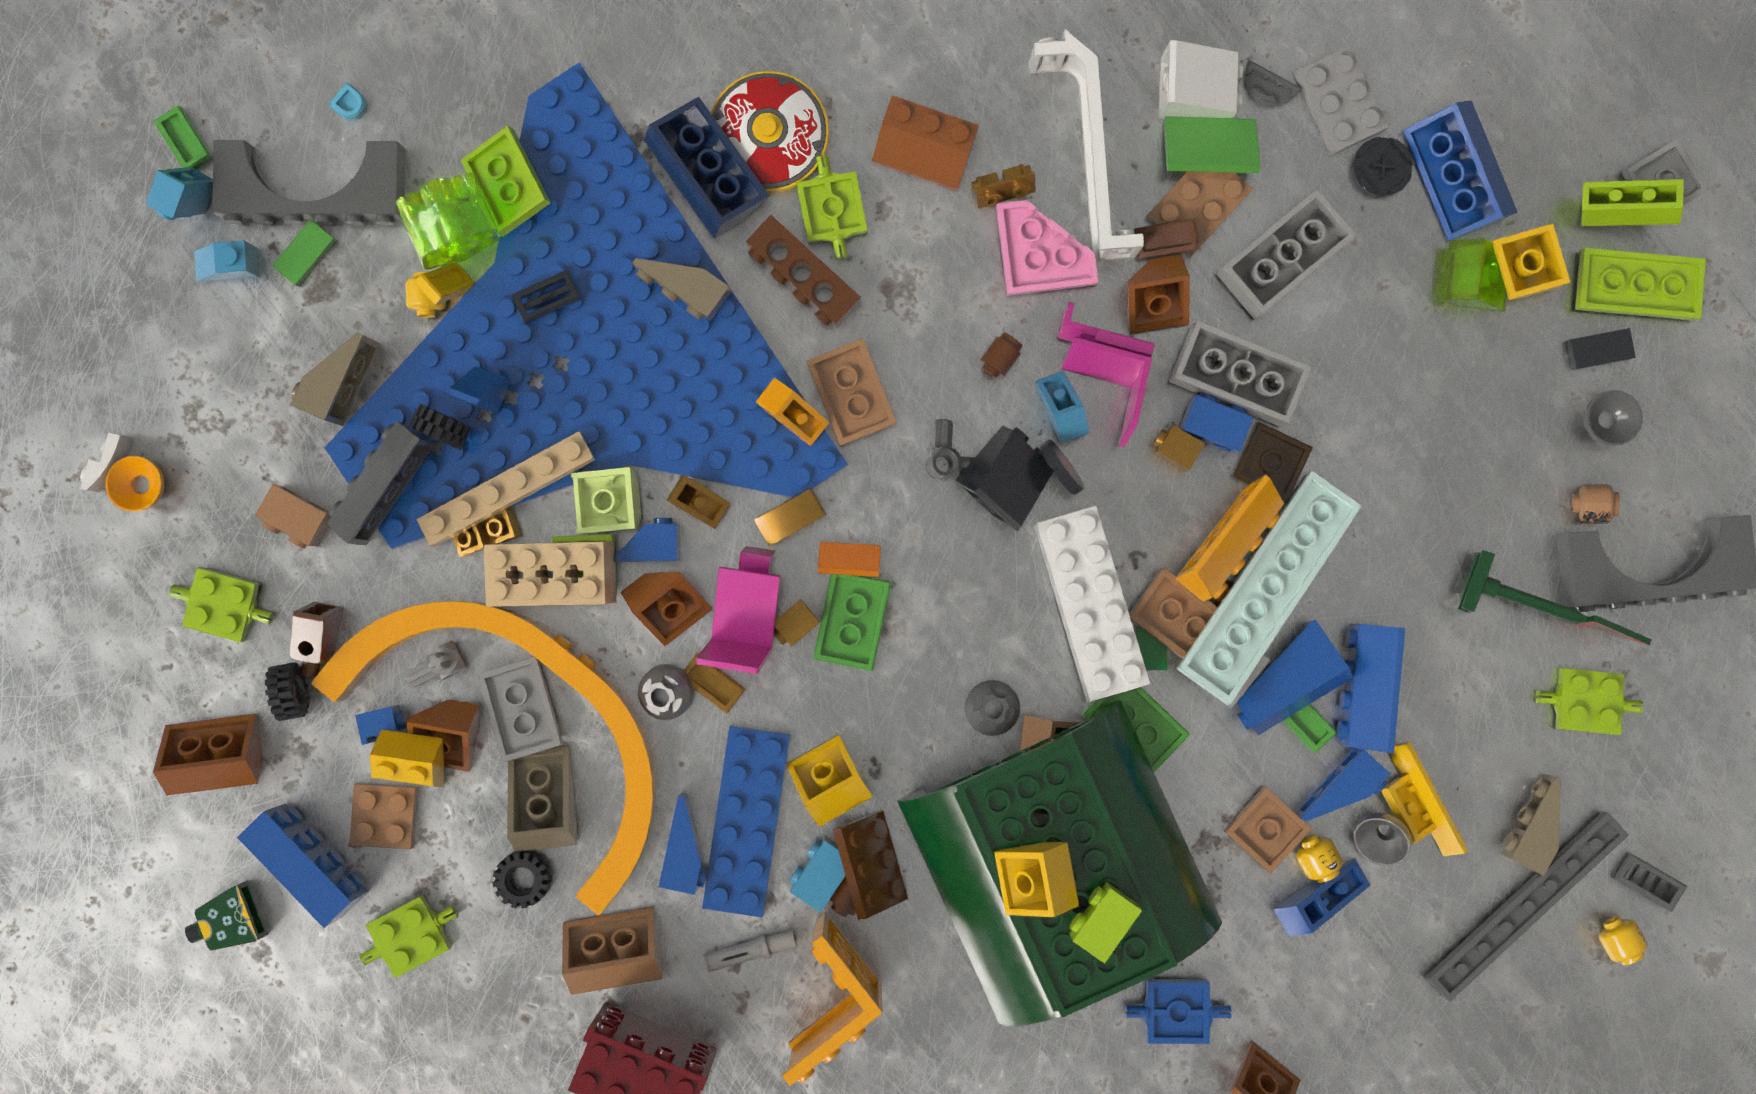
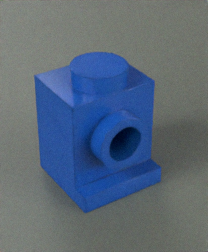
(373, 722)

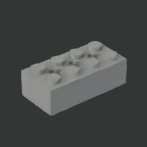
(1288, 234)
(1257, 364)

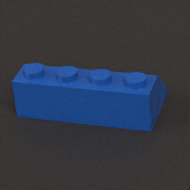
(1460, 170)
(1373, 693)

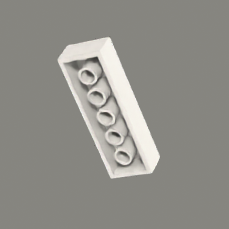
(1091, 604)

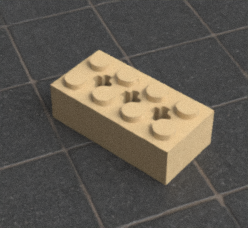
(537, 589)

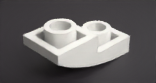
(95, 472)

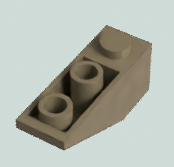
(689, 284)
(1537, 831)

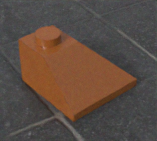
(1159, 295)
(665, 604)
(456, 724)
(1263, 1074)

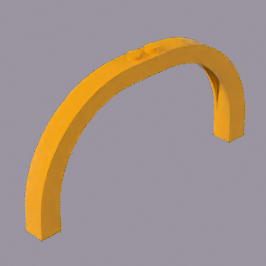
(375, 640)

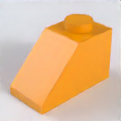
(792, 411)

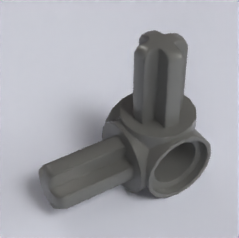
(943, 448)

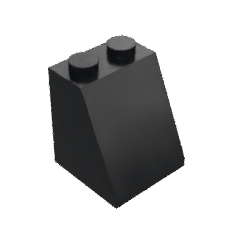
(1007, 477)

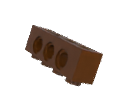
(773, 235)

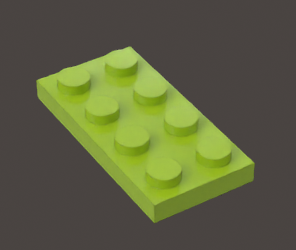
(1640, 284)

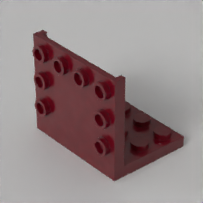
(639, 1057)

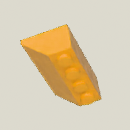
(1231, 540)

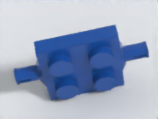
(1178, 1011)

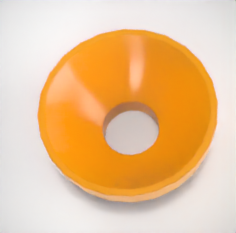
(121, 482)

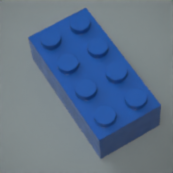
(303, 864)

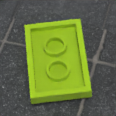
(506, 180)

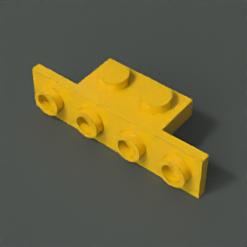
(1418, 803)

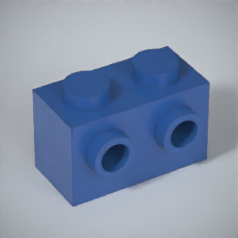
(1216, 423)

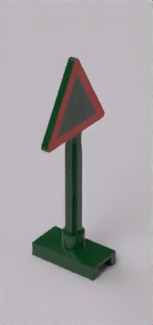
(1481, 583)

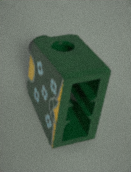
(228, 919)

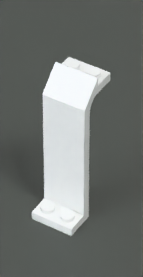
(1075, 58)

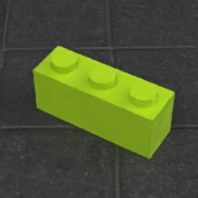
(1632, 202)

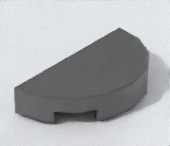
(1267, 86)

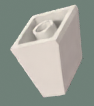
(1199, 81)

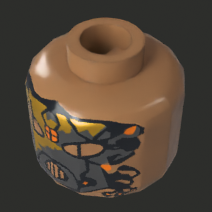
(1596, 503)

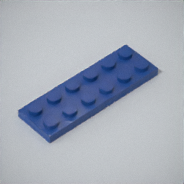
(746, 821)

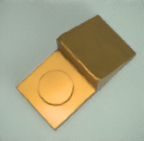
(698, 501)

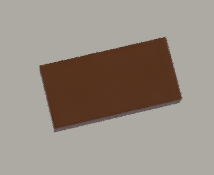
(1169, 238)

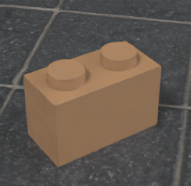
(293, 515)

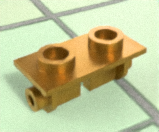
(1017, 183)

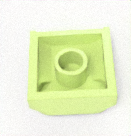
(607, 500)

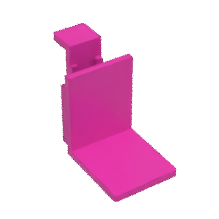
(1111, 359)
(743, 614)

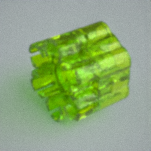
(451, 225)

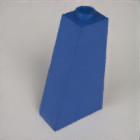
(1294, 680)

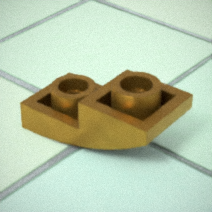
(790, 516)
(493, 530)

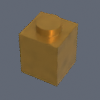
(1178, 447)
(795, 623)

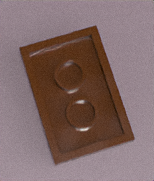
(870, 864)

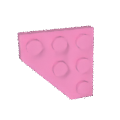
(1040, 252)

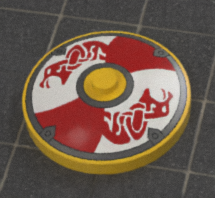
(774, 127)

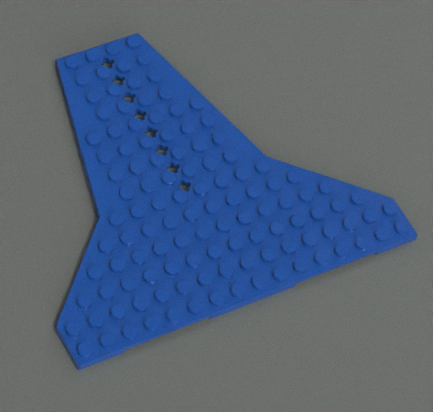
(642, 371)

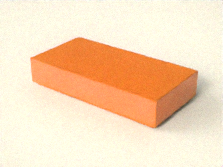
(849, 559)

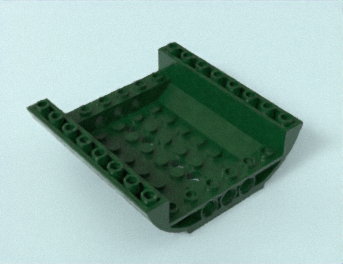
(1116, 831)

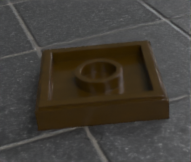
(1274, 455)

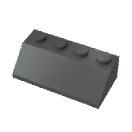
(379, 484)

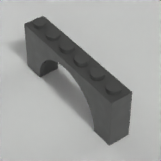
(370, 195)
(1722, 565)

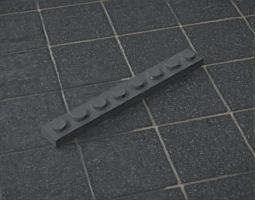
(1527, 906)

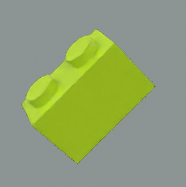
(1104, 921)

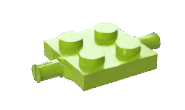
(832, 207)
(221, 604)
(1589, 701)
(408, 935)

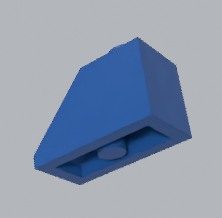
(653, 543)

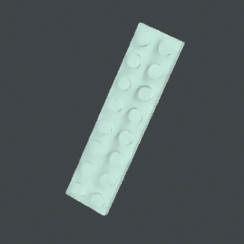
(1269, 588)

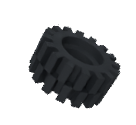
(440, 426)
(287, 691)
(522, 897)

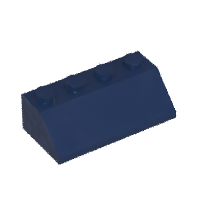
(705, 166)

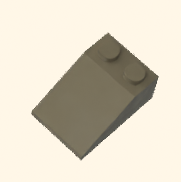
(335, 382)
(541, 801)

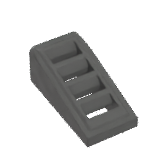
(1674, 893)

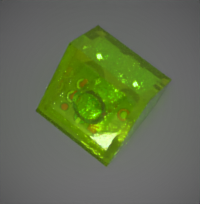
(1473, 276)

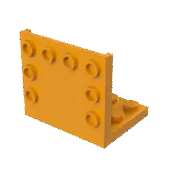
(848, 1017)

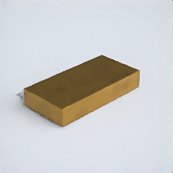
(714, 685)

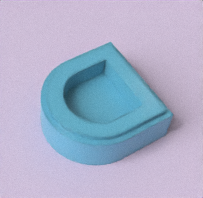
(349, 103)

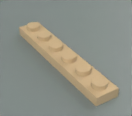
(505, 489)

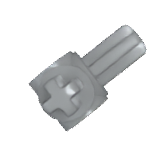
(441, 663)

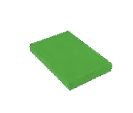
(1211, 144)
(852, 621)
(1152, 723)

